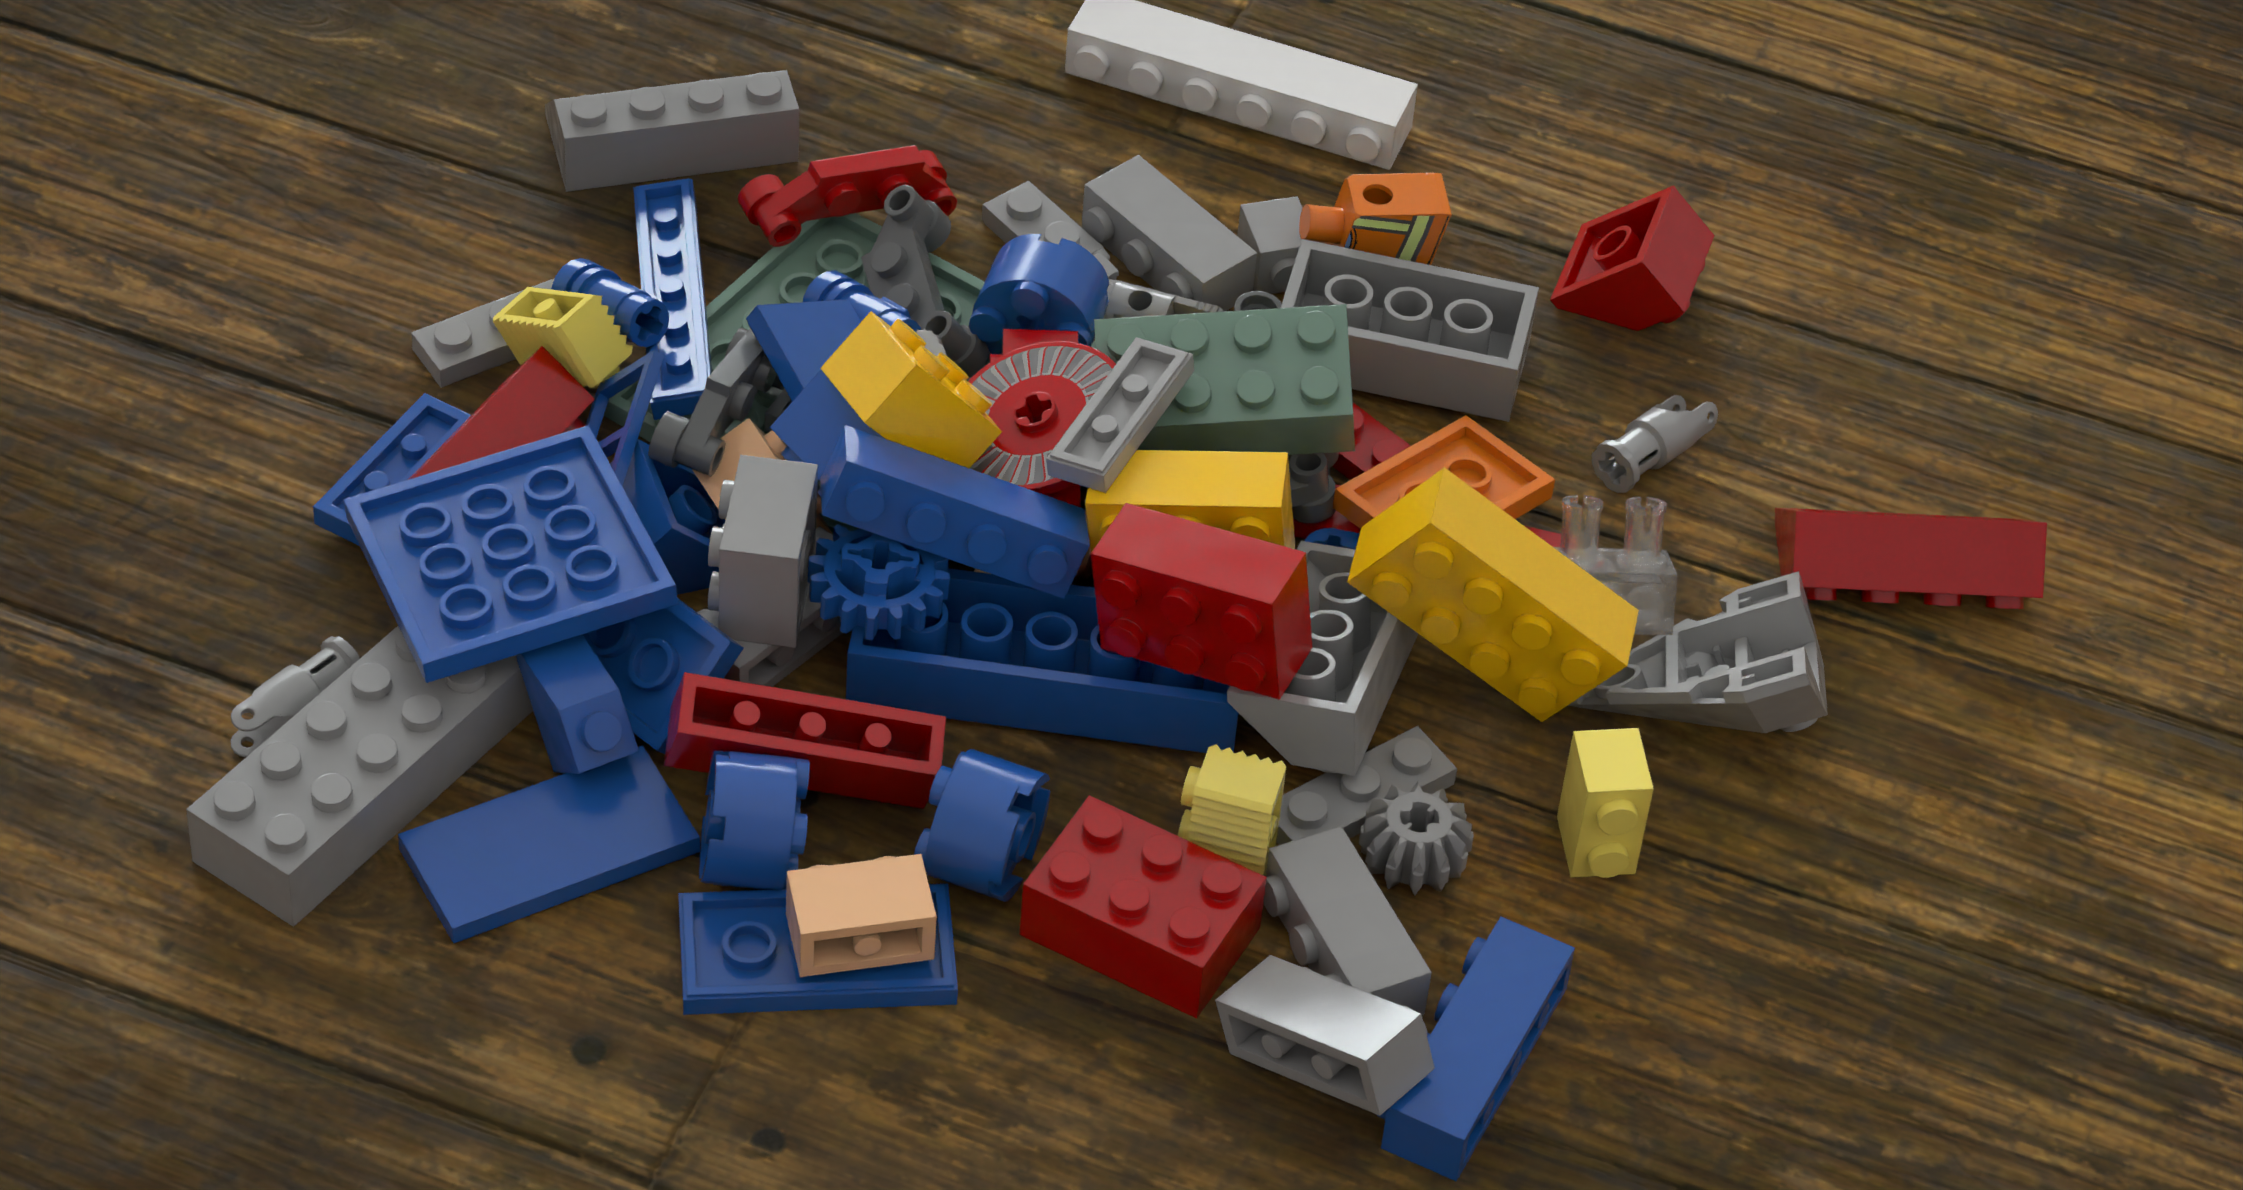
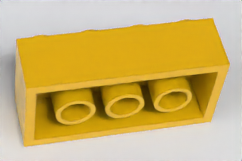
(1493, 595)

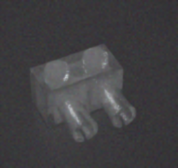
(1638, 572)

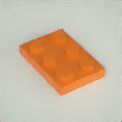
(1465, 451)

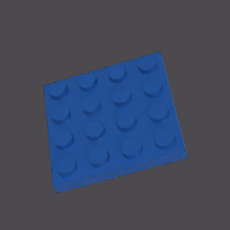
(509, 553)

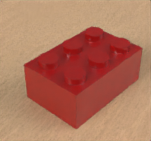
(1202, 600)
(1142, 906)

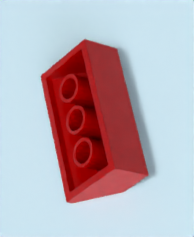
(1913, 554)

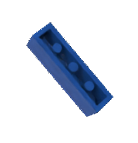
(954, 512)
(1478, 1046)

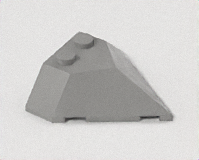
(1737, 670)

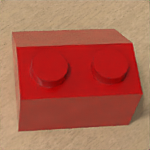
(1636, 263)

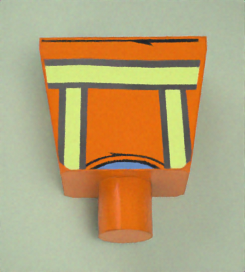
(1383, 216)

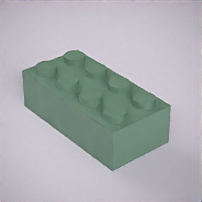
(1256, 381)

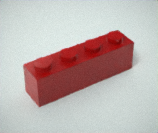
(527, 407)
(849, 743)

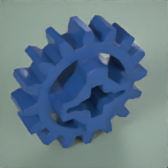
(876, 582)

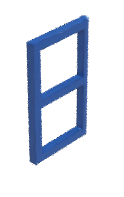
(625, 439)

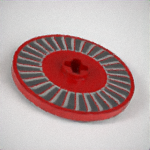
(1030, 382)

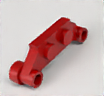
(842, 188)

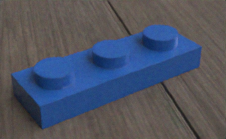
(390, 459)

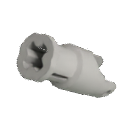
(1651, 442)
(288, 693)

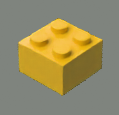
(911, 392)

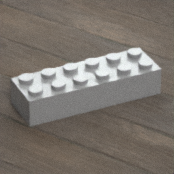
(349, 775)

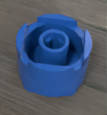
(1040, 289)
(753, 820)
(984, 823)

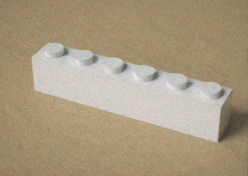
(1242, 79)

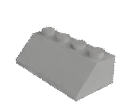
(675, 130)
(1345, 679)

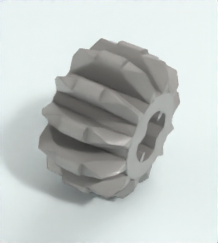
(1416, 838)

